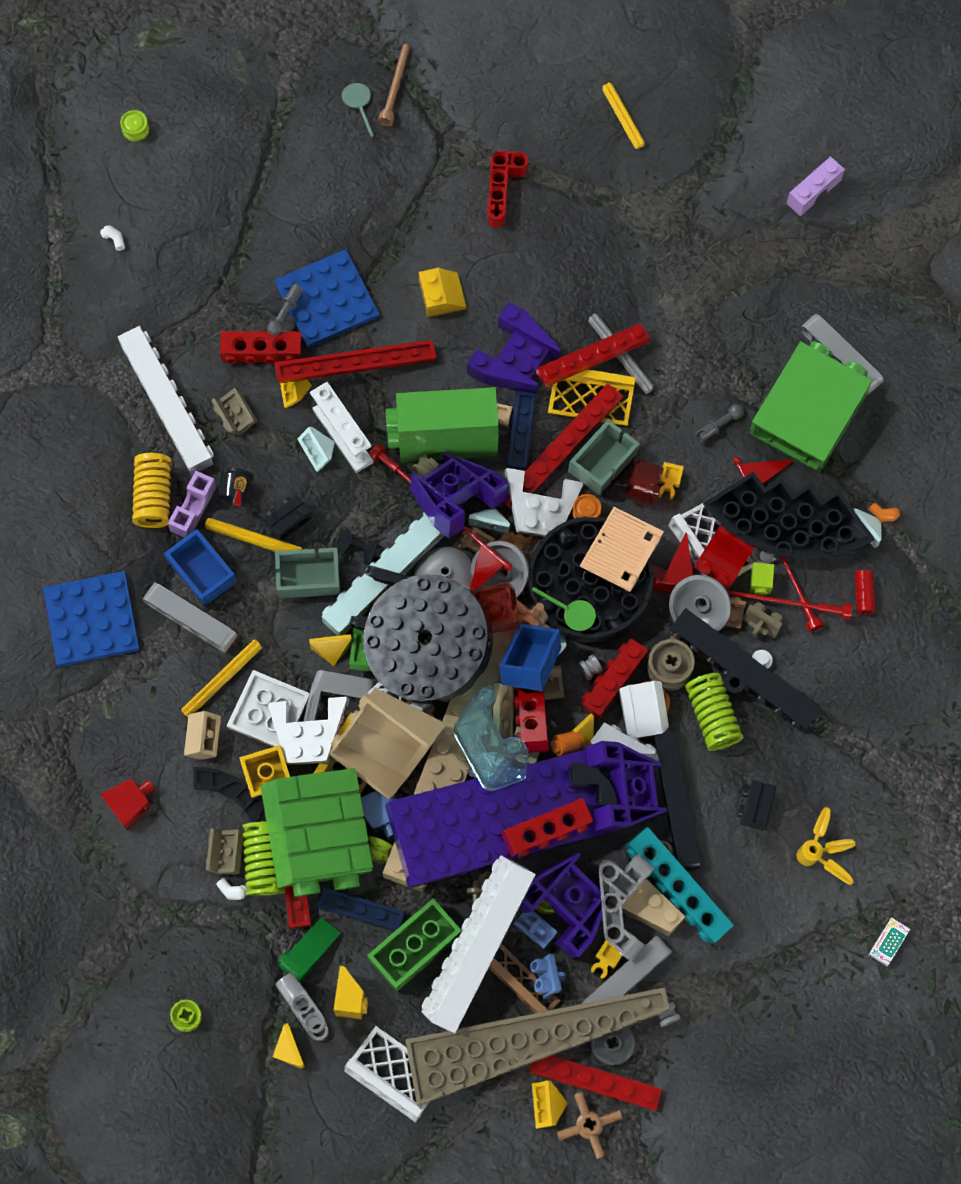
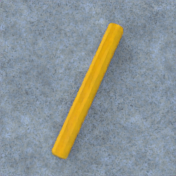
(248, 536)
(221, 678)

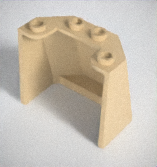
(385, 741)

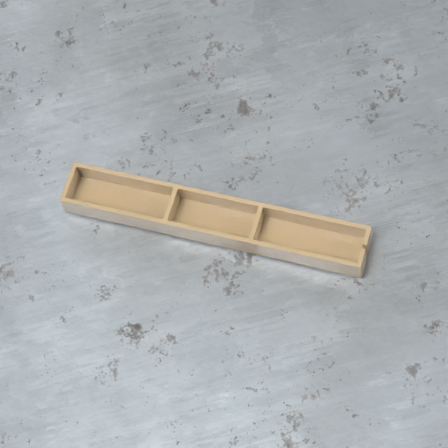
(446, 760)

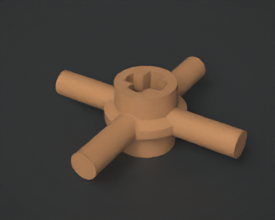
(534, 616)
(593, 1118)

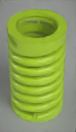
(714, 711)
(255, 867)

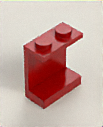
(724, 557)

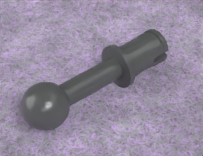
(275, 326)
(735, 412)

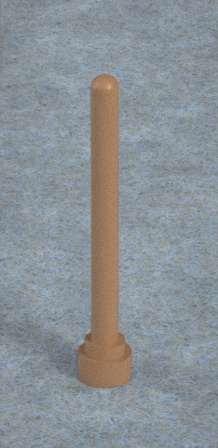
(386, 115)

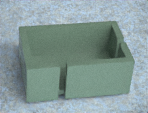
(603, 457)
(305, 575)

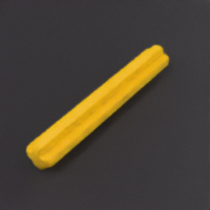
(623, 115)

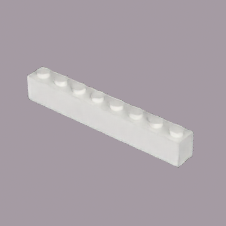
(165, 400)

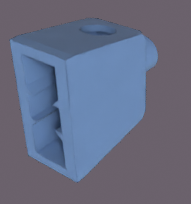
(375, 813)

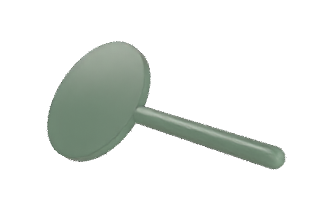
(357, 96)

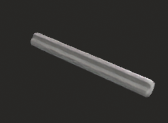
(625, 359)

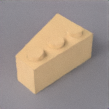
(651, 908)

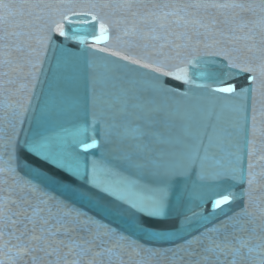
(493, 759)

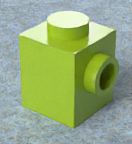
(761, 578)

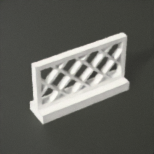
(680, 527)
(380, 1085)

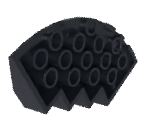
(788, 522)

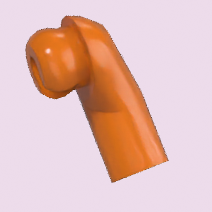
(884, 515)

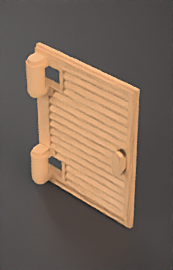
(621, 548)

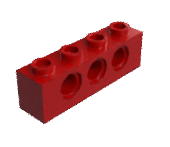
(252, 340)
(536, 739)
(576, 811)

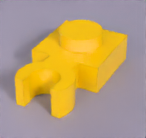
(670, 478)
(608, 956)

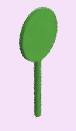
(577, 615)

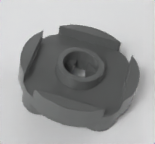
(616, 1055)

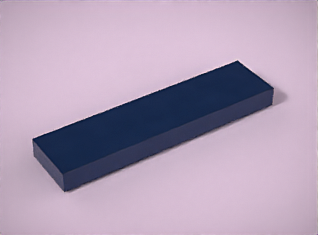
(521, 430)
(361, 909)

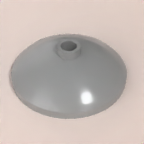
(446, 558)
(518, 576)
(696, 587)

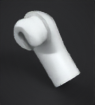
(109, 231)
(232, 892)

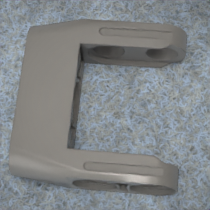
(335, 685)
(297, 1000)

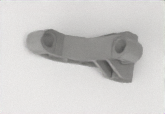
(621, 886)

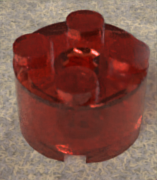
(643, 481)

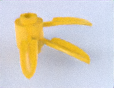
(812, 851)

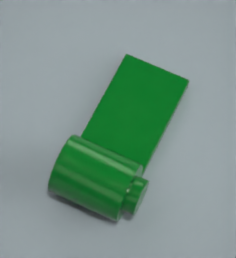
(309, 950)

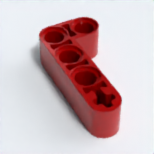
(499, 189)

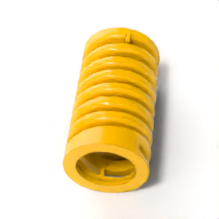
(151, 490)

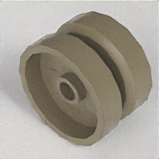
(660, 663)

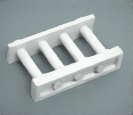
(341, 427)

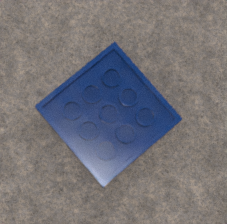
(330, 300)
(91, 619)

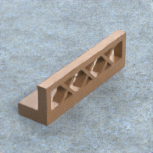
(516, 987)

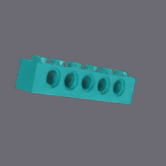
(718, 924)

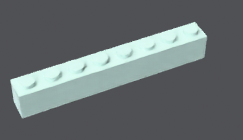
(364, 590)

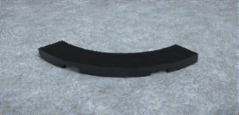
(231, 787)

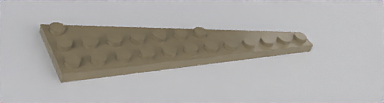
(477, 1053)

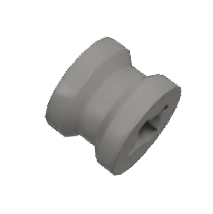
(590, 667)
(669, 1017)

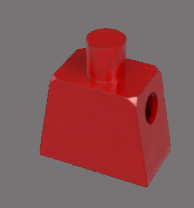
(128, 801)

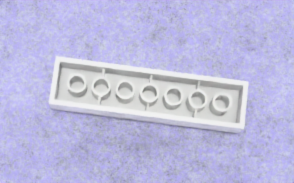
(477, 943)

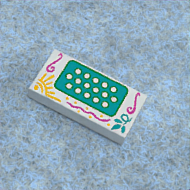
(889, 942)

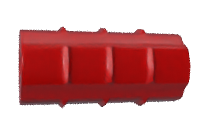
(864, 592)

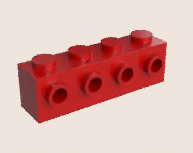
(617, 676)

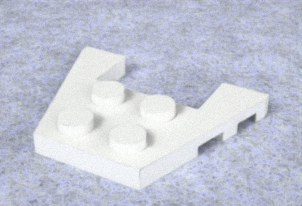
(539, 513)
(307, 740)

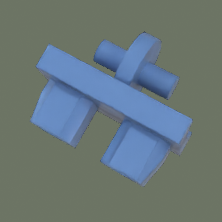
(535, 928)
(549, 976)

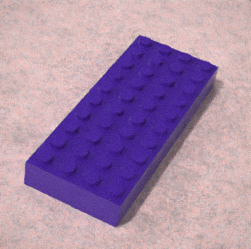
(462, 823)

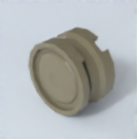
(424, 466)

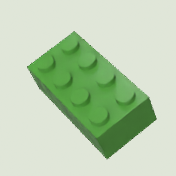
(414, 945)

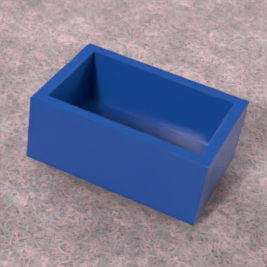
(200, 567)
(530, 657)

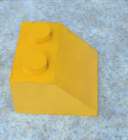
(441, 291)
(263, 767)
(349, 997)

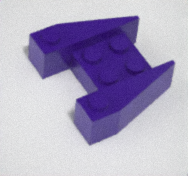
(519, 358)
(451, 485)
(632, 782)
(573, 898)

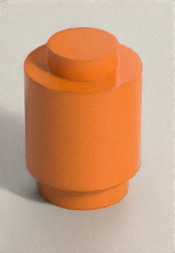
(567, 743)

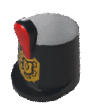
(234, 485)

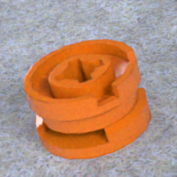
(586, 506)

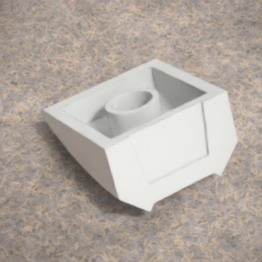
(644, 709)

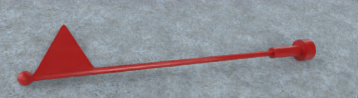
(765, 472)
(488, 561)
(681, 568)

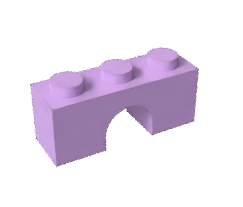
(821, 179)
(198, 496)

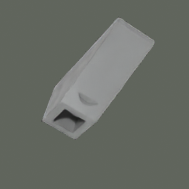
(615, 734)

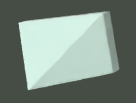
(317, 447)
(490, 520)
(872, 524)

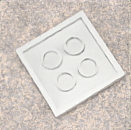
(252, 712)

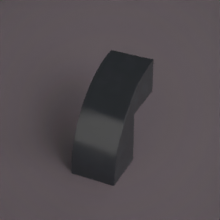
(587, 776)

